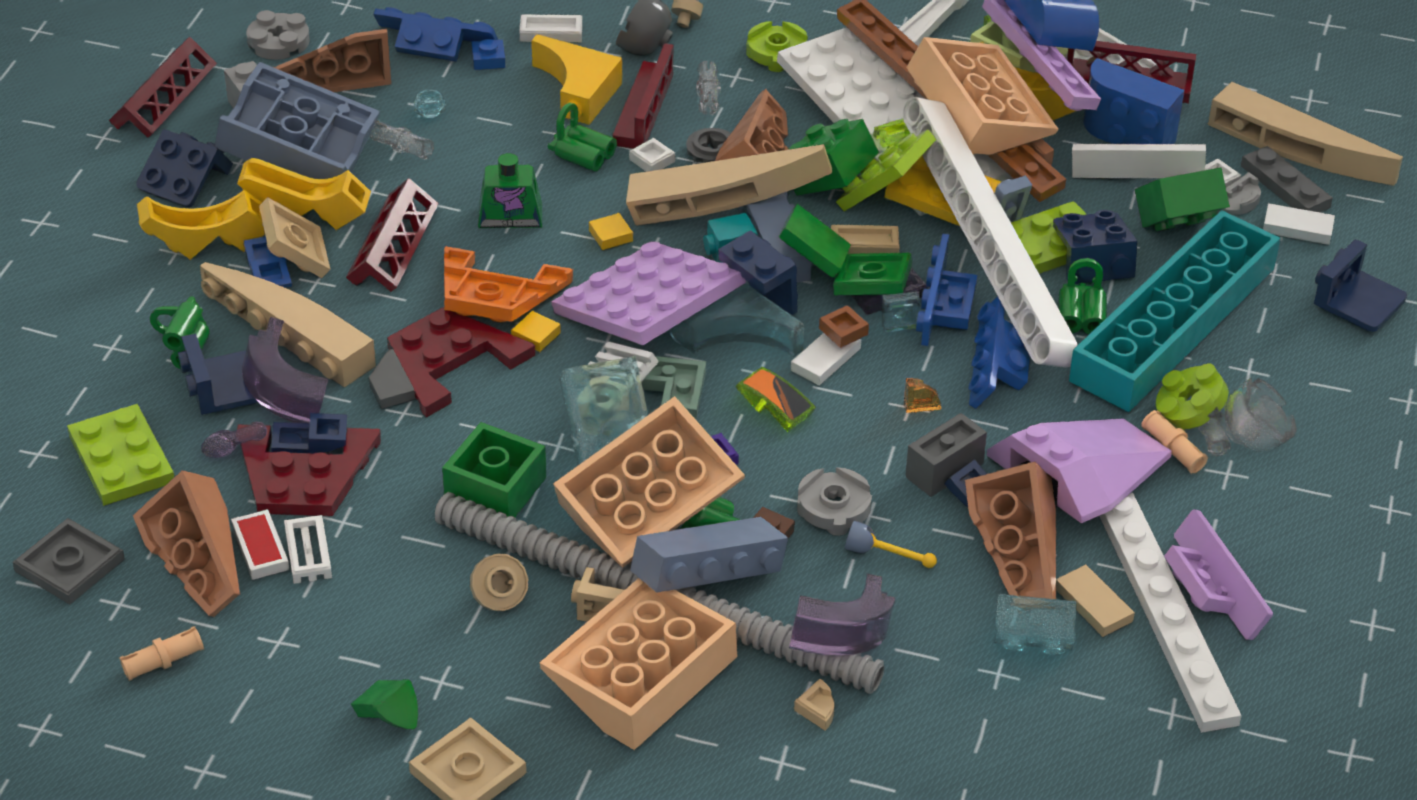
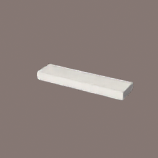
(1136, 160)

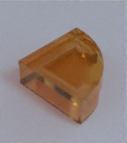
(920, 396)

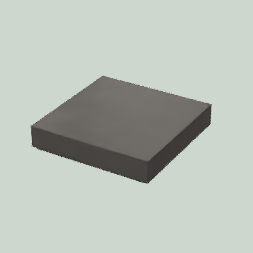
(68, 561)

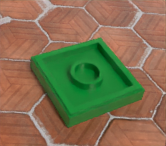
(814, 241)
(873, 274)

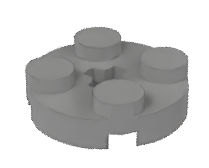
(278, 34)
(834, 515)

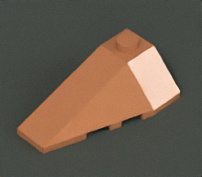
(346, 64)
(758, 131)
(1018, 526)
(193, 537)

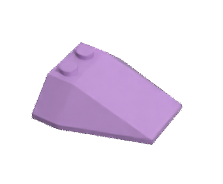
(1090, 459)

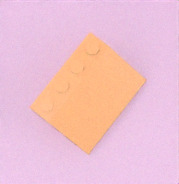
(981, 93)
(647, 481)
(641, 660)

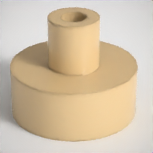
(687, 11)

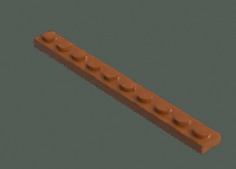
(897, 52)

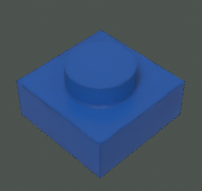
(488, 54)

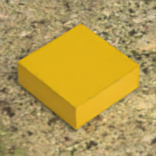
(610, 231)
(537, 330)

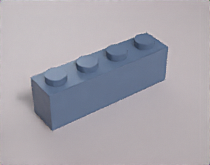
(768, 220)
(708, 554)

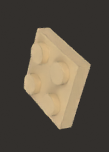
(294, 238)
(467, 765)

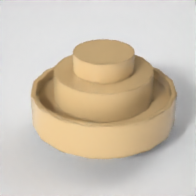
(499, 582)

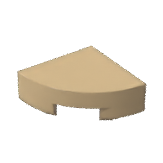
(816, 705)

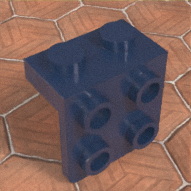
(180, 167)
(1099, 238)
(764, 269)
(1355, 294)
(214, 380)

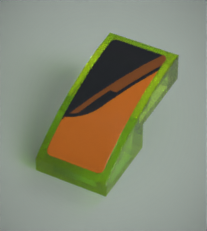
(777, 395)

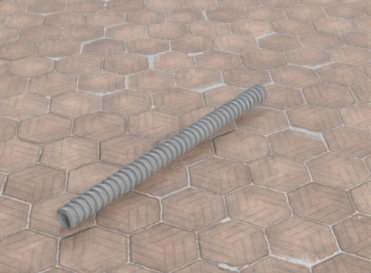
(572, 558)

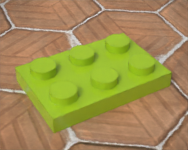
(891, 166)
(1042, 240)
(120, 454)

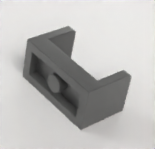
(944, 452)

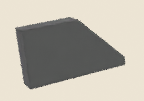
(390, 382)

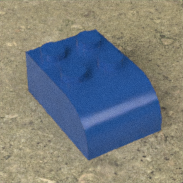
(1059, 22)
(1132, 107)

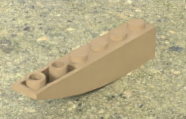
(1300, 136)
(721, 184)
(307, 329)

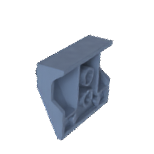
(295, 125)

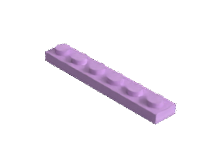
(1045, 59)

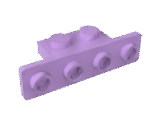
(1215, 576)

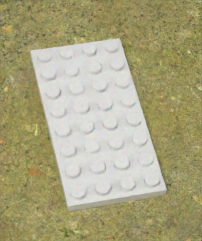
(856, 84)

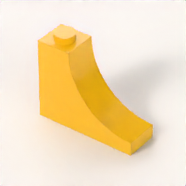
(586, 74)

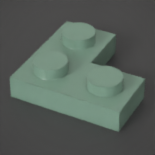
(678, 378)

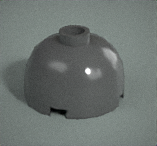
(646, 28)

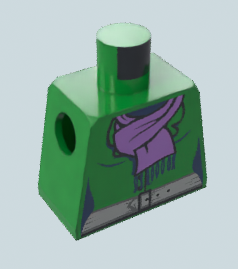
(509, 196)

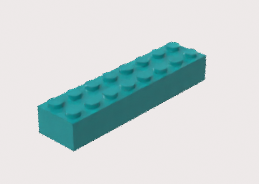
(1173, 310)

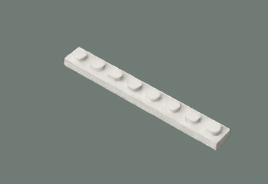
(1170, 617)

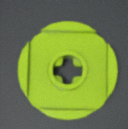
(767, 40)
(1201, 383)

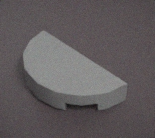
(1243, 195)

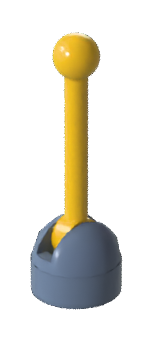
(862, 539)

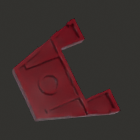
(445, 343)
(305, 481)

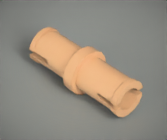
(1175, 440)
(161, 653)

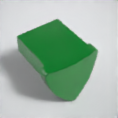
(391, 702)

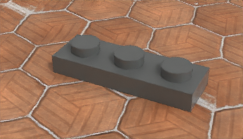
(1286, 180)

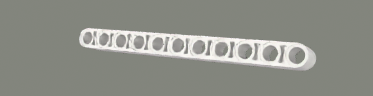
(991, 235)

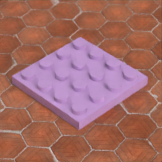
(647, 292)

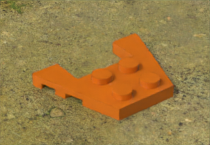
(496, 294)

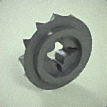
(698, 143)

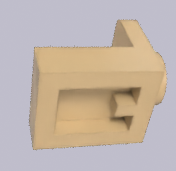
(590, 596)

